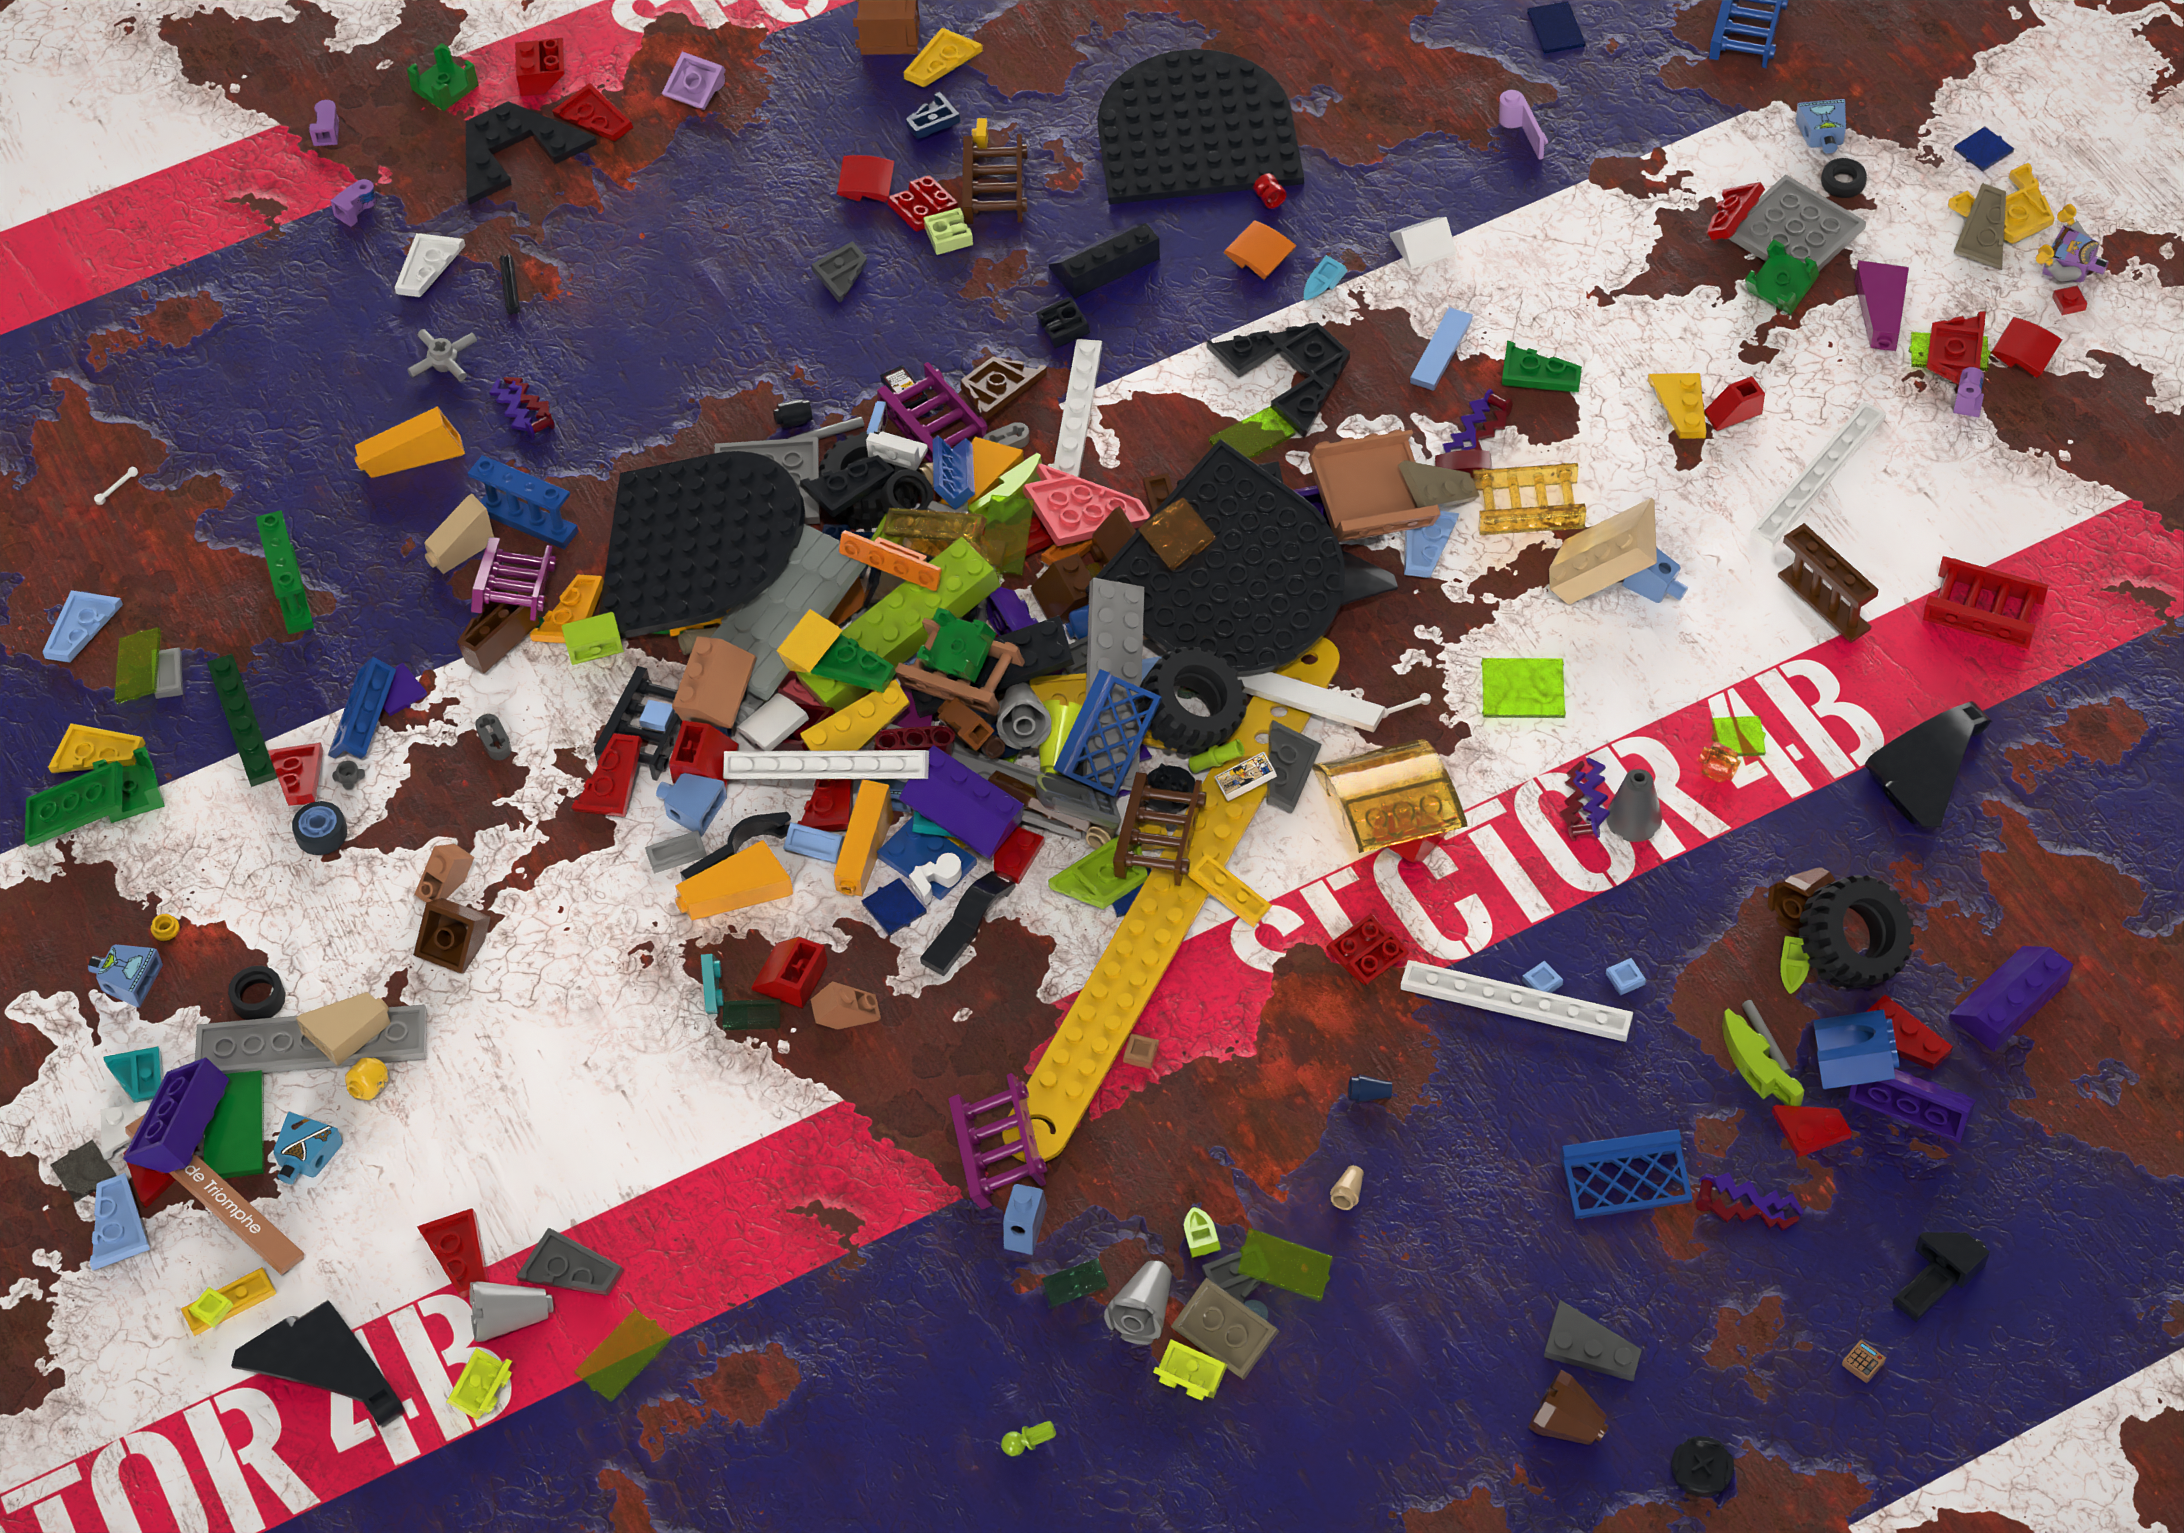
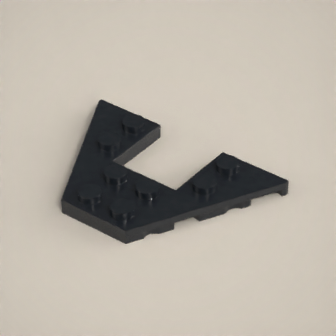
(505, 127)
(1308, 349)

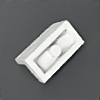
(896, 450)

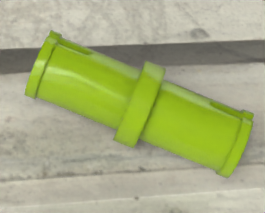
(1216, 756)

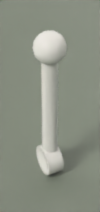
(100, 498)
(1424, 699)

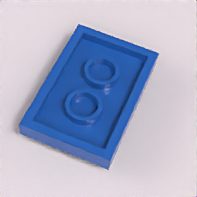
(913, 849)

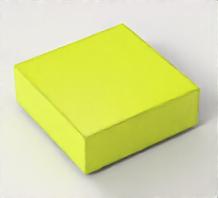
(211, 1307)

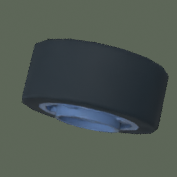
(319, 828)

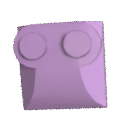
(694, 81)

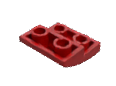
(865, 177)
(921, 200)
(2026, 345)
(1367, 950)

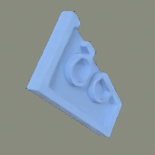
(1426, 545)
(78, 623)
(117, 1223)

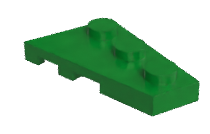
(1532, 370)
(854, 665)

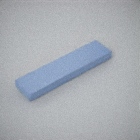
(1441, 348)

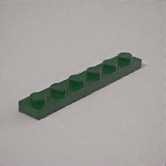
(241, 720)

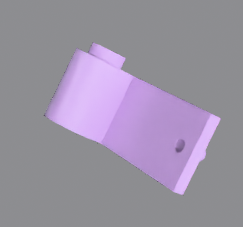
(1516, 113)

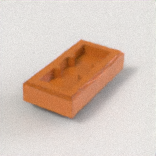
(1056, 552)

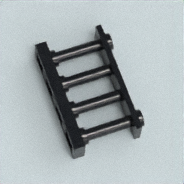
(630, 706)

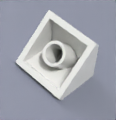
(1424, 242)

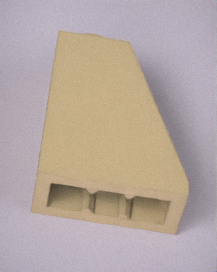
(459, 536)
(344, 1025)

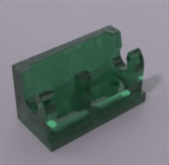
(1074, 1283)

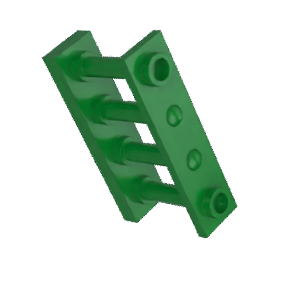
(284, 572)

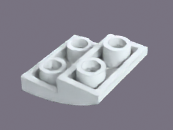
(773, 722)

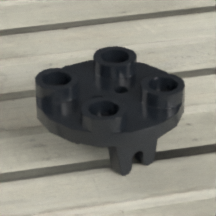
(1164, 778)

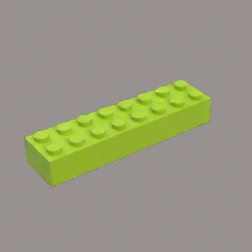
(895, 623)

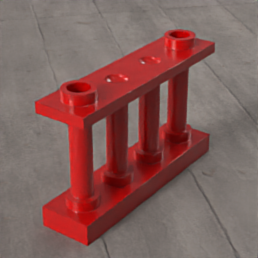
(1980, 622)

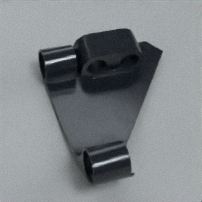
(1925, 761)
(323, 1354)

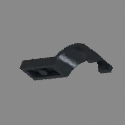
(755, 825)
(965, 922)

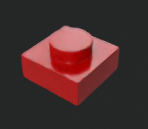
(2069, 300)

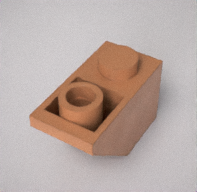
(444, 872)
(844, 1006)

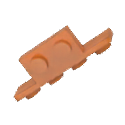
(891, 559)

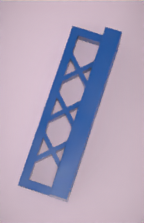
(953, 471)
(362, 709)

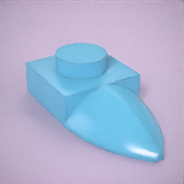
(1324, 276)

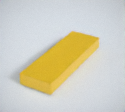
(1230, 890)
(243, 1293)

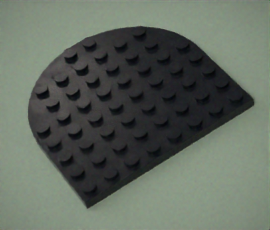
(1195, 128)
(698, 539)
(1258, 588)

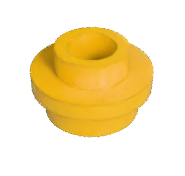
(165, 921)

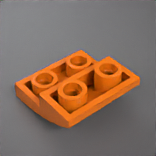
(1260, 249)

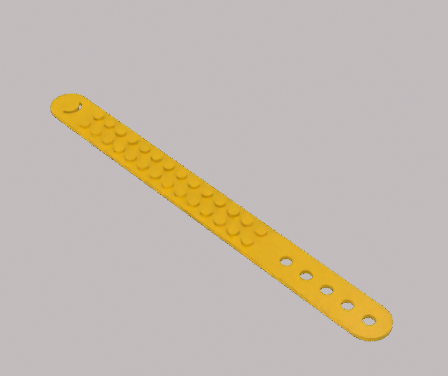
(1151, 934)

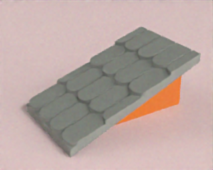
(813, 580)

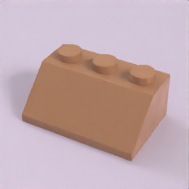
(713, 682)

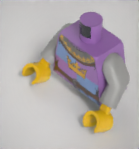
(2072, 251)

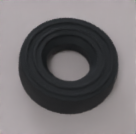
(1842, 189)

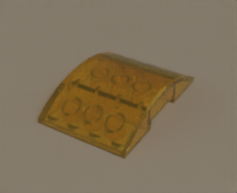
(1392, 794)

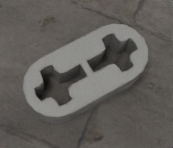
(1007, 436)

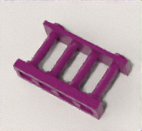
(906, 418)
(491, 568)
(970, 1137)

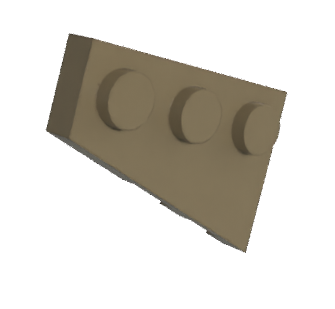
(1984, 228)
(1438, 485)

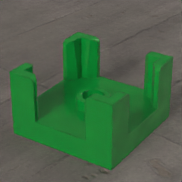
(444, 81)
(1782, 278)
(958, 647)
(140, 787)

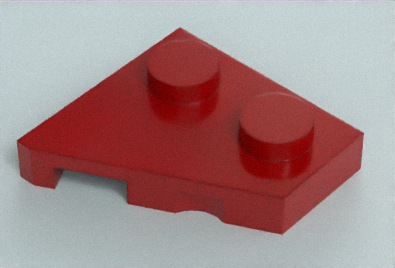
(1017, 854)

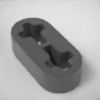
(489, 738)

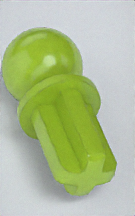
(1014, 1442)

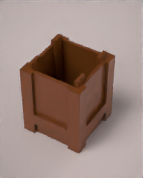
(887, 26)

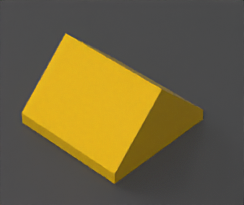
(808, 642)

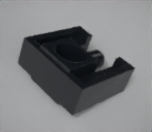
(1069, 319)

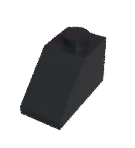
(1955, 1253)

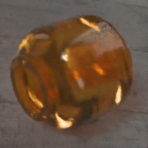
(1718, 762)

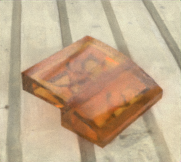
(1177, 533)

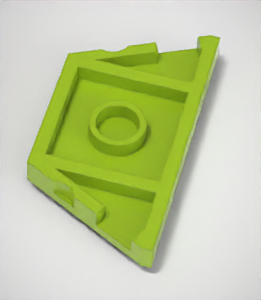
(1094, 879)

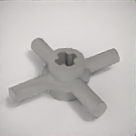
(442, 355)

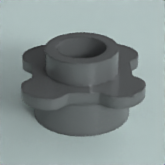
(348, 768)

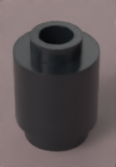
(792, 413)

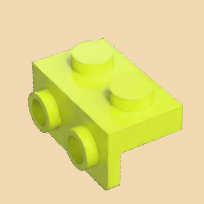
(1190, 1369)
(478, 1384)

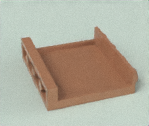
(1365, 486)

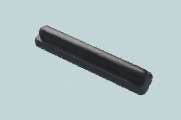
(509, 284)

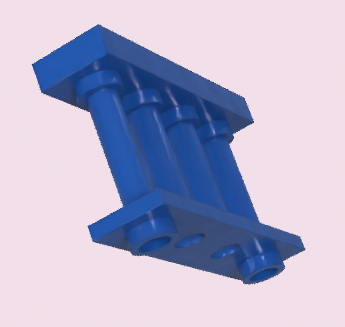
(1726, 26)
(517, 514)

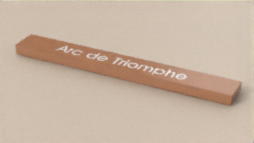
(234, 1211)

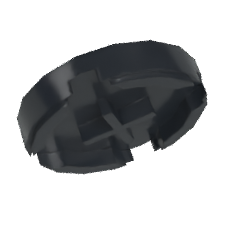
(1702, 1466)

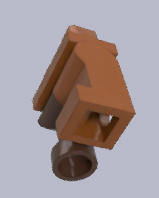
(970, 728)

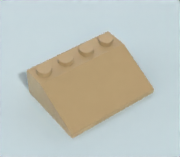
(1605, 553)

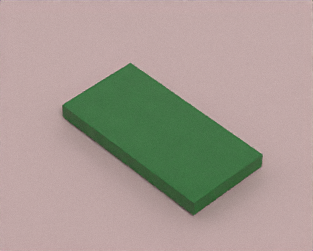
(74, 803)
(237, 1129)

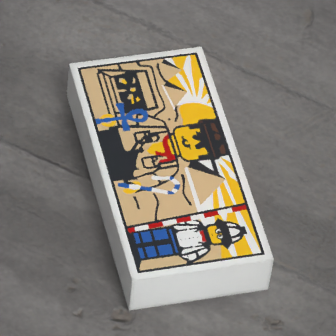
(1245, 776)

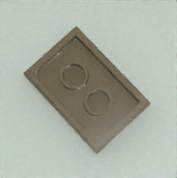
(1225, 1328)

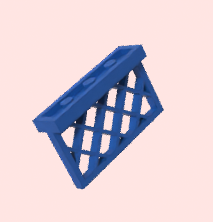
(1084, 730)
(1619, 1150)

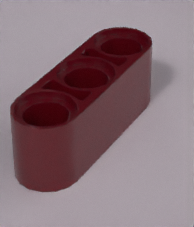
(922, 737)

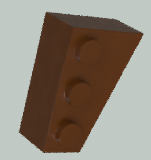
(494, 633)

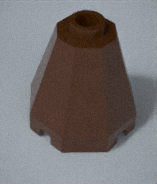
(1791, 893)
(1569, 1413)

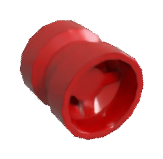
(1270, 190)

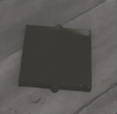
(82, 1170)

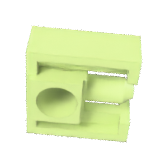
(941, 231)

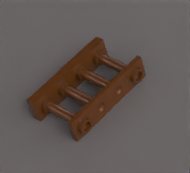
(971, 170)
(1837, 572)
(1137, 813)

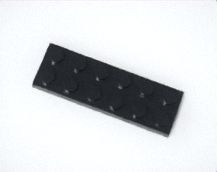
(1042, 648)

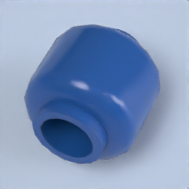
(1078, 623)

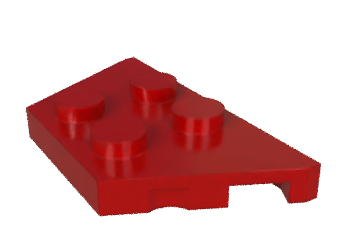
(1956, 346)

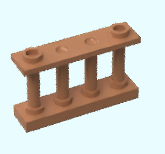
(942, 687)

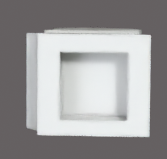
(945, 872)

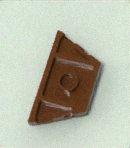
(998, 383)

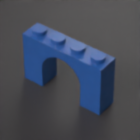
(1856, 1049)

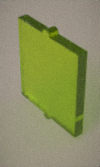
(1741, 734)

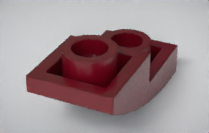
(1465, 460)

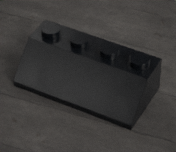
(1107, 259)

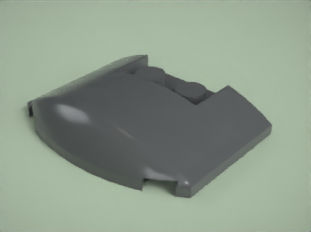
(1076, 800)

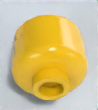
(366, 1078)

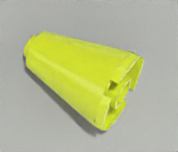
(1061, 724)

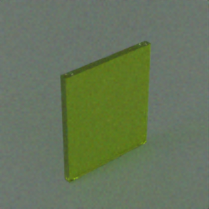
(1523, 688)

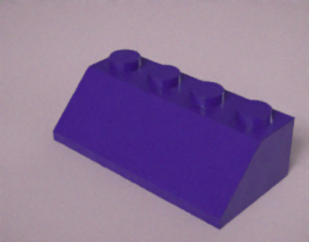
(1009, 613)
(963, 803)
(2012, 995)
(1918, 1103)
(177, 1117)

